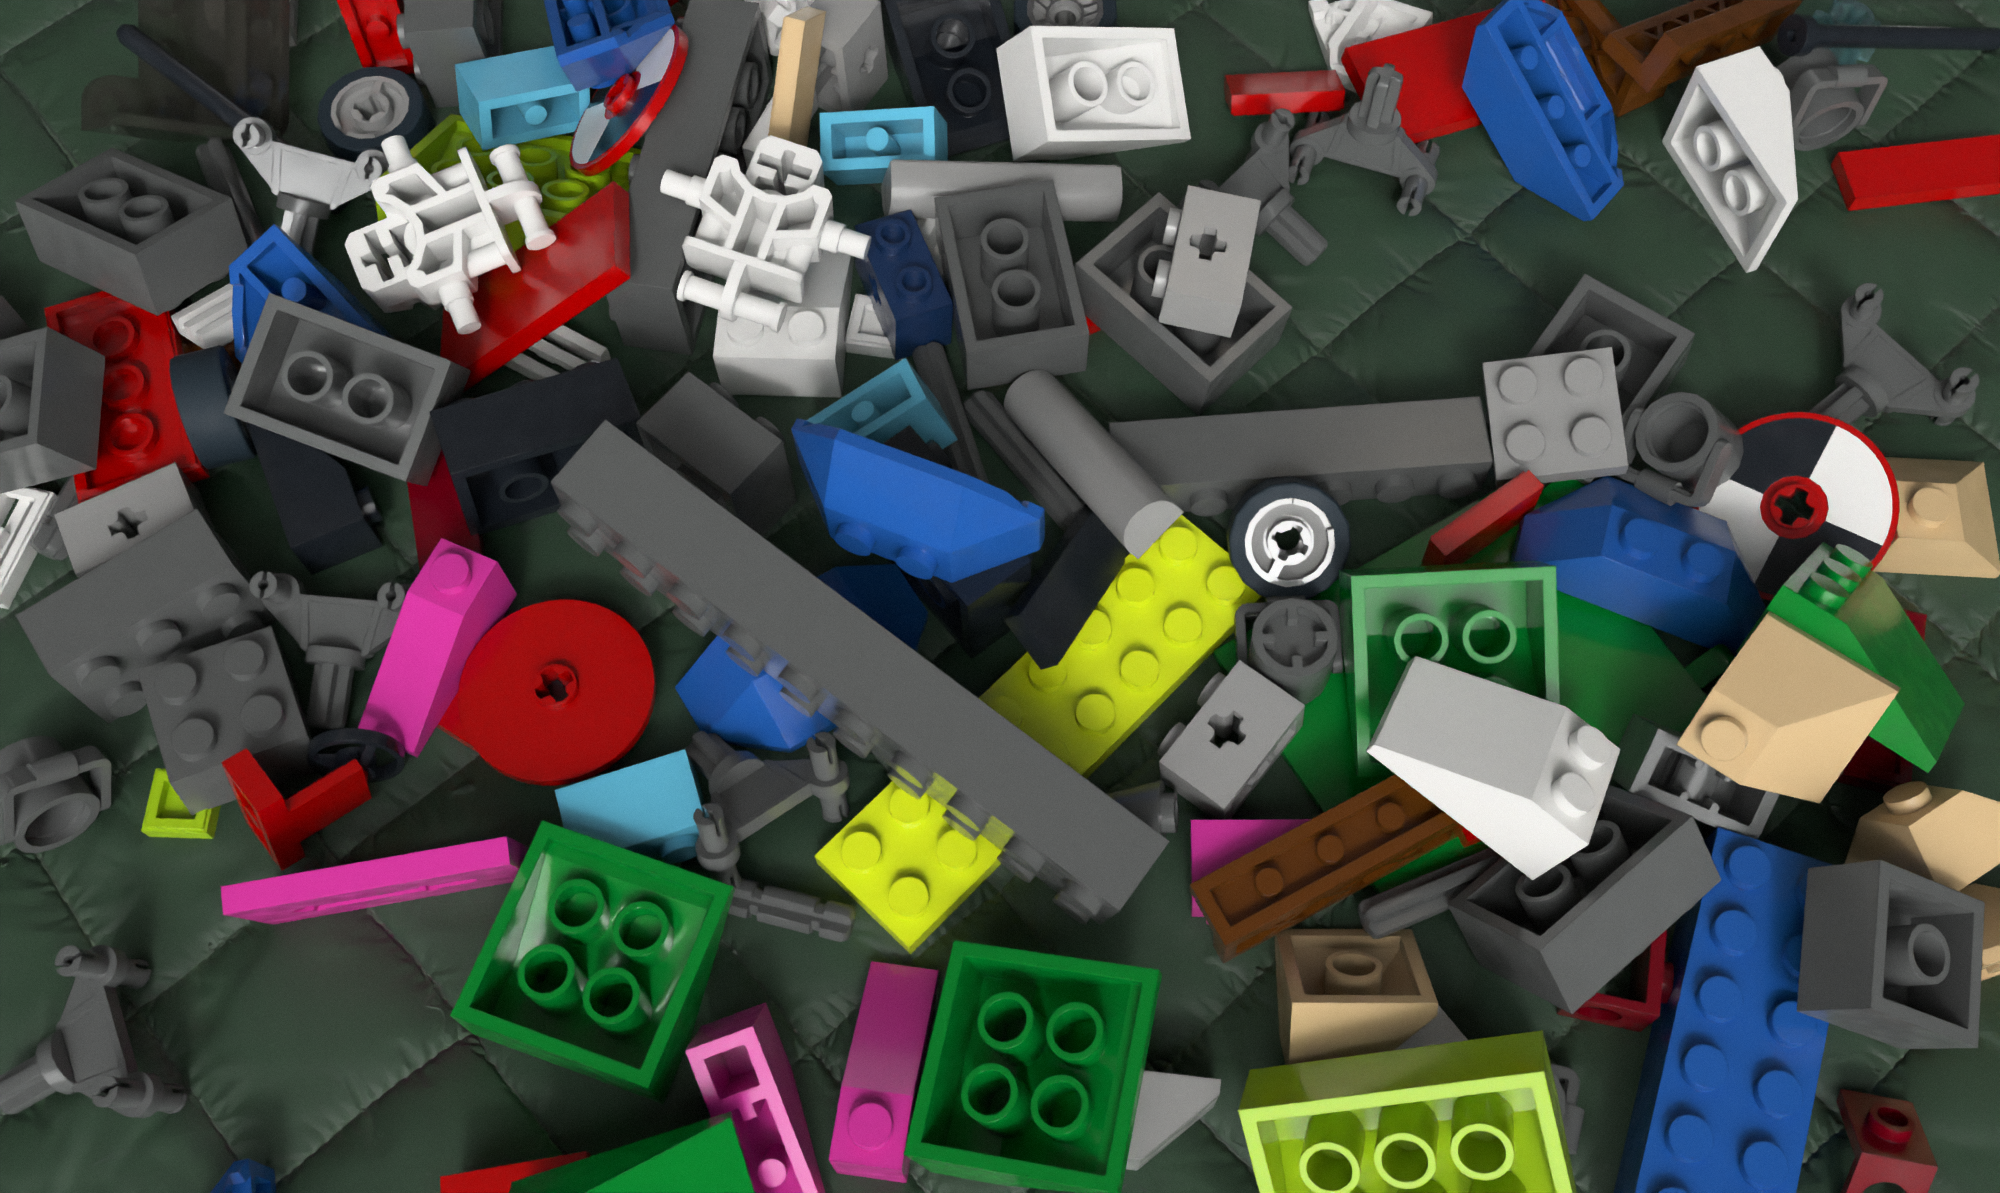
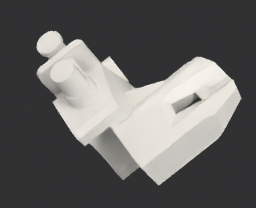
(759, 230)
(444, 231)

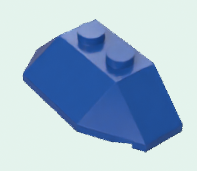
(605, 37)
(1544, 106)
(287, 270)
(911, 507)
(1645, 561)
(750, 709)

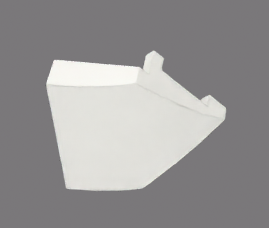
(1357, 22)

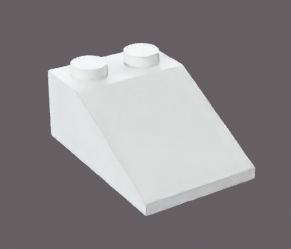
(1091, 91)
(1738, 149)
(806, 352)
(1497, 762)

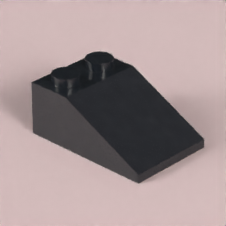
(951, 62)

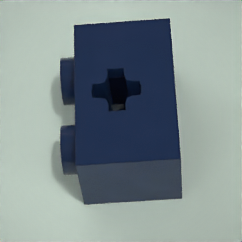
(904, 284)

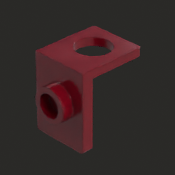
(1649, 987)
(1885, 1143)

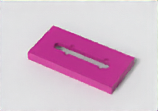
(375, 882)

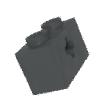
(1669, 775)

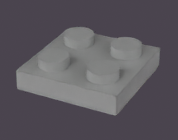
(1555, 416)

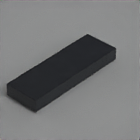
(1066, 589)

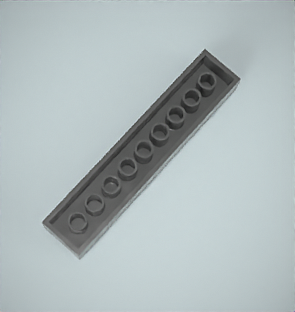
(855, 676)

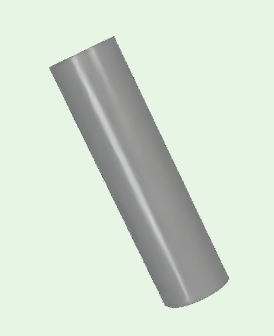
(1082, 190)
(1091, 461)

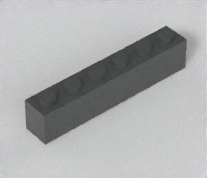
(1345, 450)

